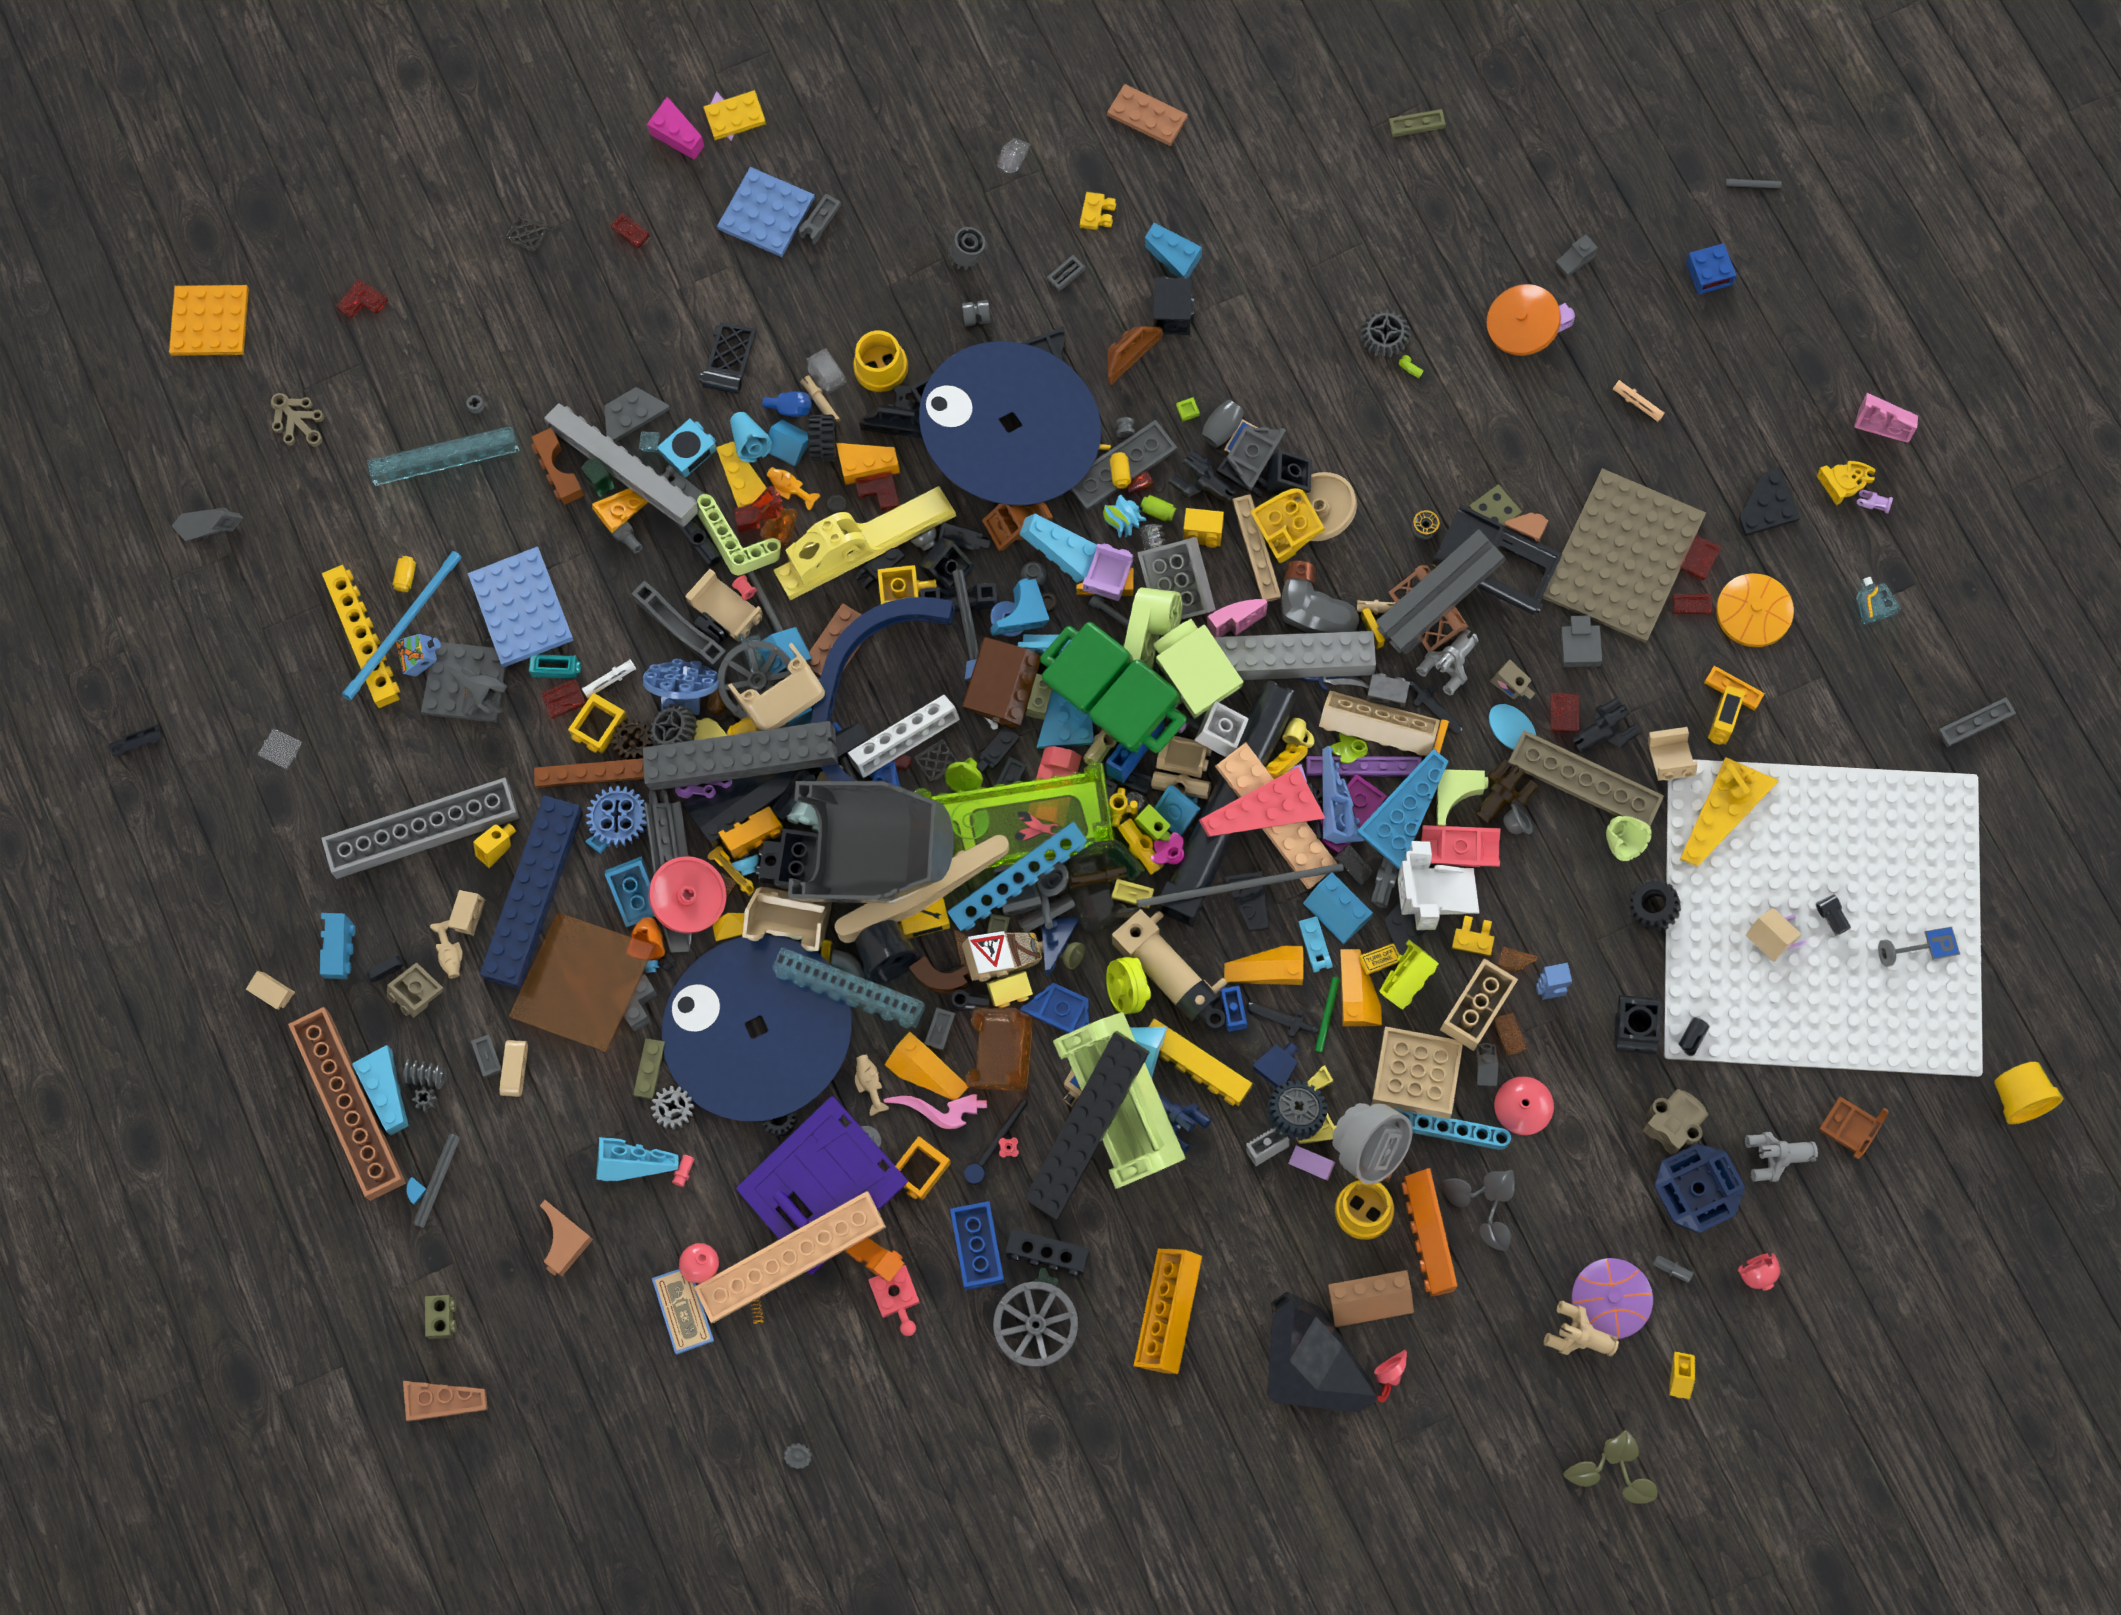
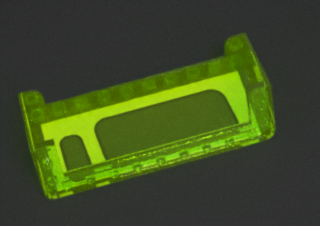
(1058, 800)

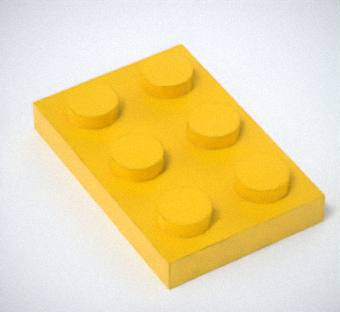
(734, 115)

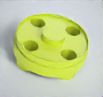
(1127, 985)

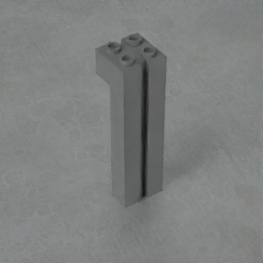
(1439, 592)

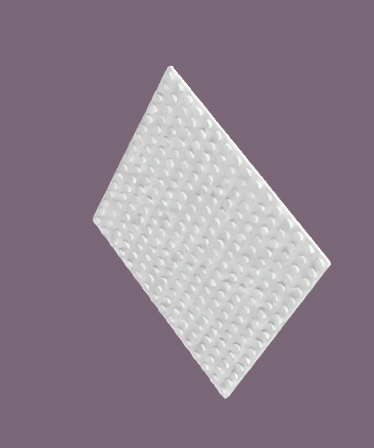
(1899, 861)

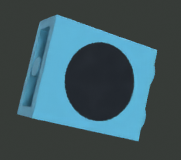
(687, 447)

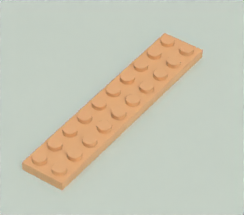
(789, 1257)

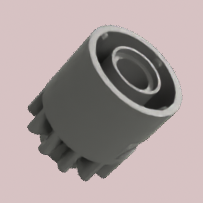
(966, 247)

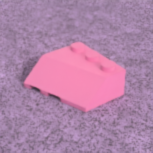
(1886, 419)

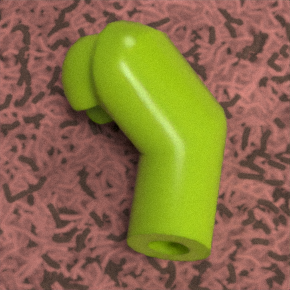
(1405, 363)

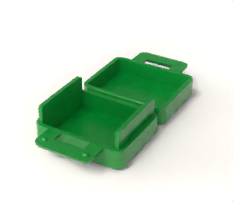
(1117, 692)

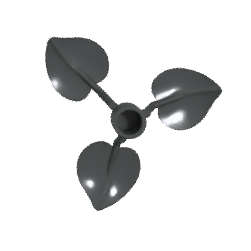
(1497, 1186)

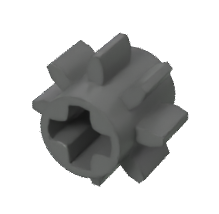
(420, 1103)

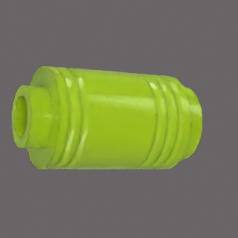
(1158, 508)

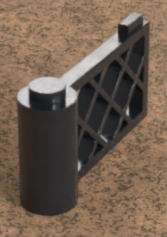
(724, 379)

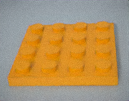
(209, 320)

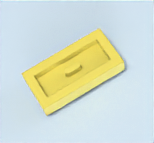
(1130, 892)

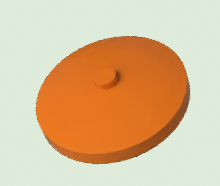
(1523, 320)

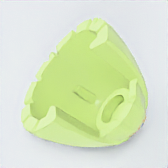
(1627, 837)

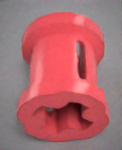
(744, 587)

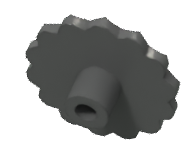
(797, 1456)

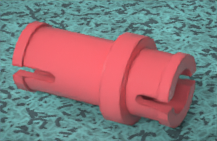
(681, 1174)

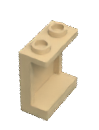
(1184, 757)

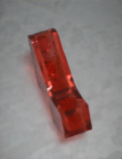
(765, 507)

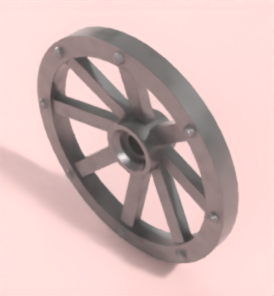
(1071, 1314)

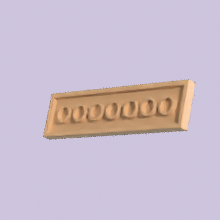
(1294, 841)

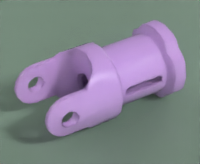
(1874, 501)

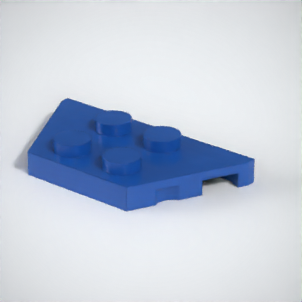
(1059, 1008)

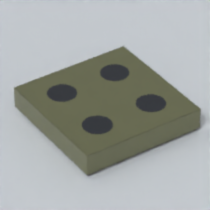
(1496, 505)

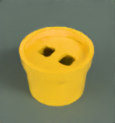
(872, 348)
(2026, 1093)
(1355, 1221)

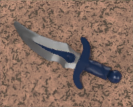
(1347, 680)

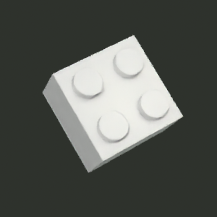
(1221, 729)

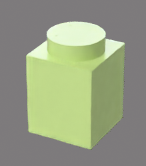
(1196, 667)

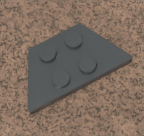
(631, 412)
(1253, 452)

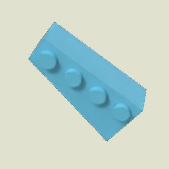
(1060, 545)
(382, 1087)

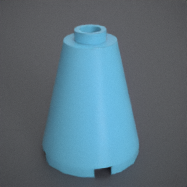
(749, 438)

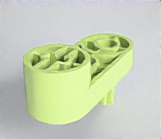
(1152, 614)

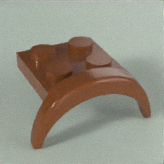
(1852, 1126)

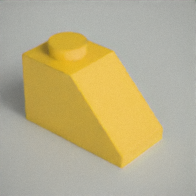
(1682, 1375)

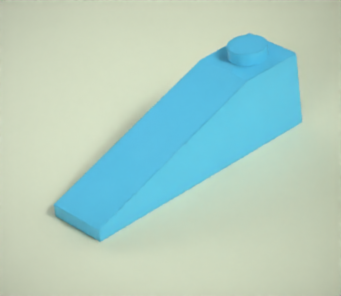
(622, 1161)

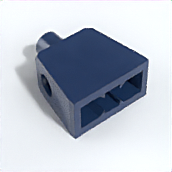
(1277, 1064)

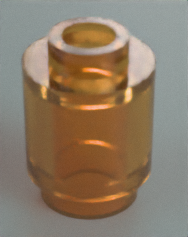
(715, 703)

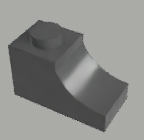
(1577, 256)

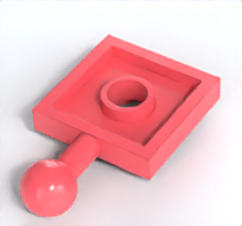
(891, 1304)

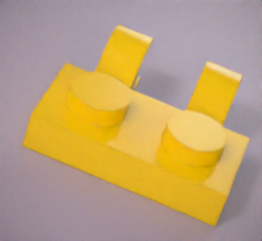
(1092, 210)
(1472, 941)

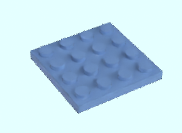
(766, 212)

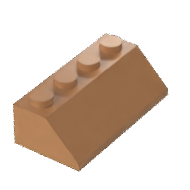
(1370, 1298)

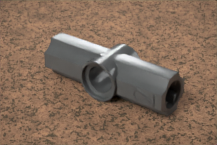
(1384, 883)

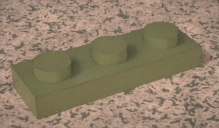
(649, 1069)

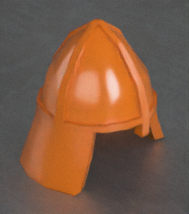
(649, 932)

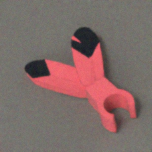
(1035, 828)

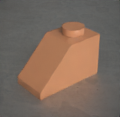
(1529, 525)

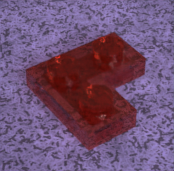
(360, 295)
(879, 484)

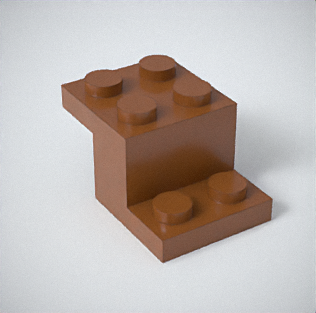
(1007, 520)

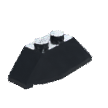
(892, 420)

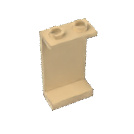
(724, 605)

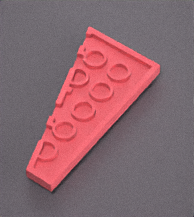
(1271, 805)

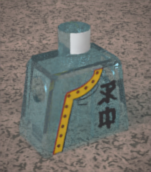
(1876, 602)

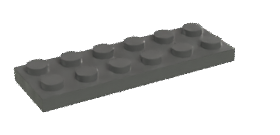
(1143, 452)

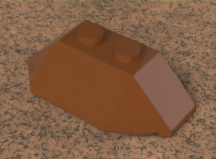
(1130, 349)

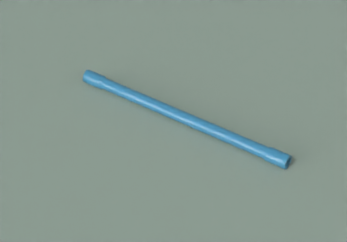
(355, 685)

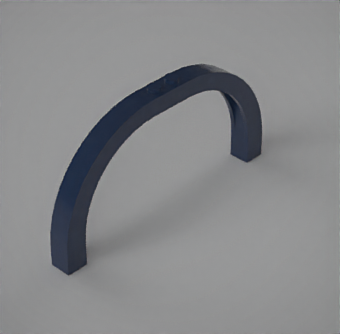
(858, 631)

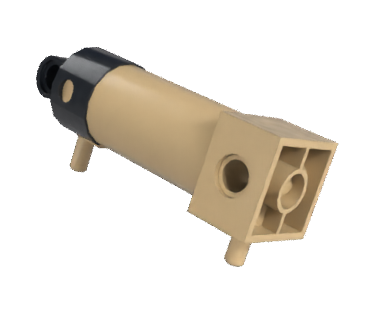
(1168, 970)

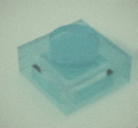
(649, 441)

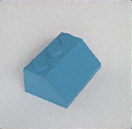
(1338, 908)

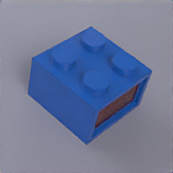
(1711, 268)

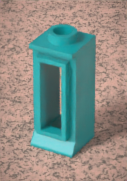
(574, 666)

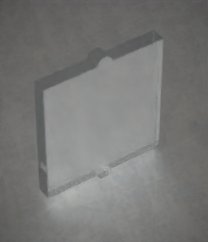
(280, 748)

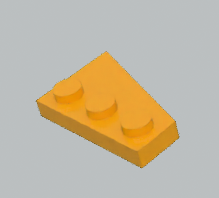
(618, 508)

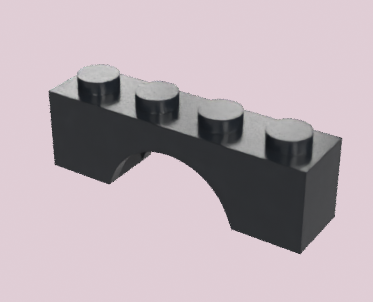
(980, 596)

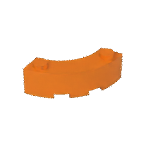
(877, 1258)

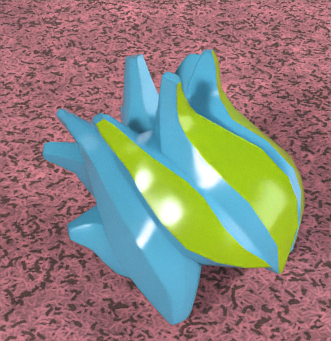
(1123, 516)

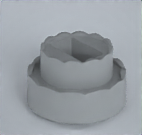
(1372, 1141)

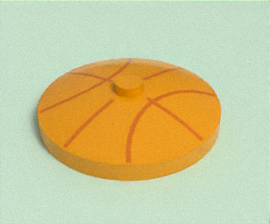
(1754, 610)

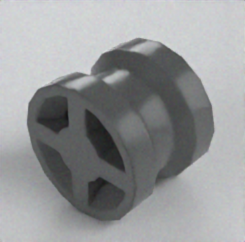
(1125, 427)

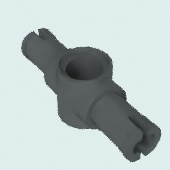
(625, 535)

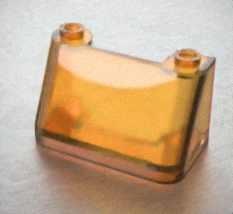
(1002, 1049)

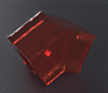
(902, 762)

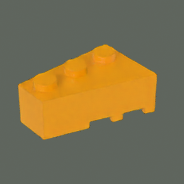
(866, 460)
(751, 834)

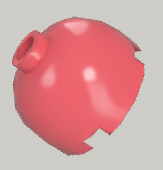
(698, 1263)
(1761, 1272)

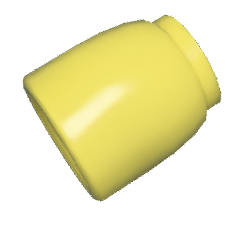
(1296, 732)

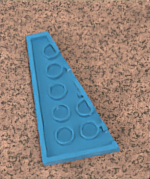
(1064, 725)
(1400, 816)

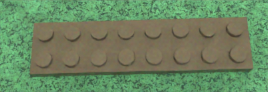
(1584, 779)

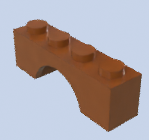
(566, 484)

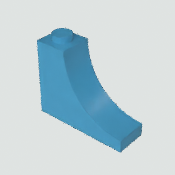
(1028, 610)

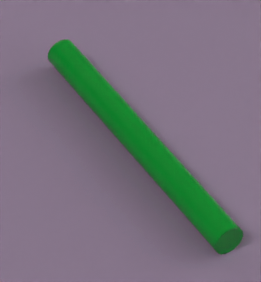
(1327, 1015)

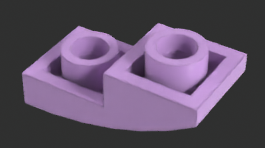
(1311, 1163)

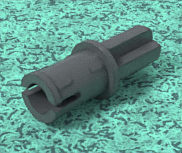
(1673, 1268)

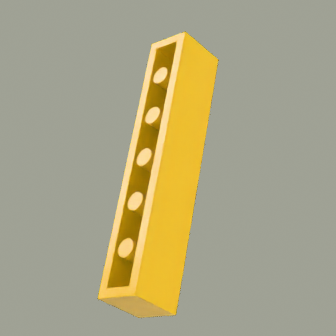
(1203, 1067)

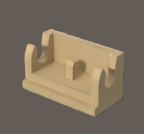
(466, 912)
(270, 990)

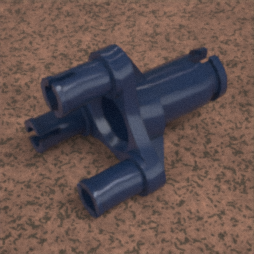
(1182, 1117)

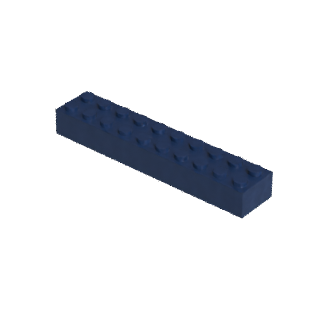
(531, 892)

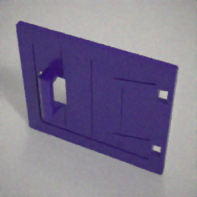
(825, 1170)

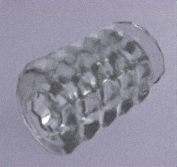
(1151, 536)

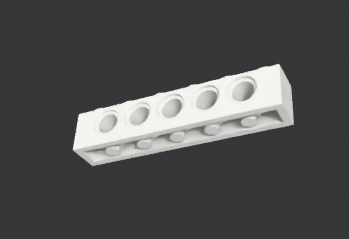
(903, 736)

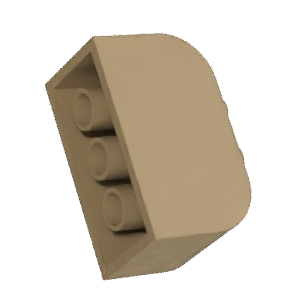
(1478, 1004)

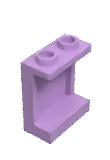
(1108, 572)

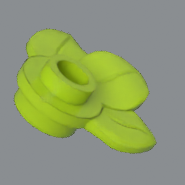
(1348, 748)

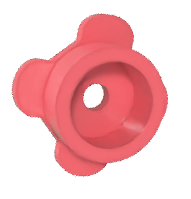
(1008, 1152)

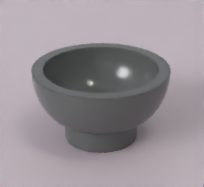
(925, 539)
(1034, 570)

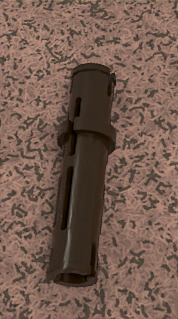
(1104, 875)

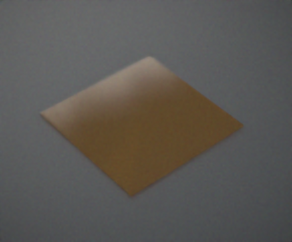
(581, 981)

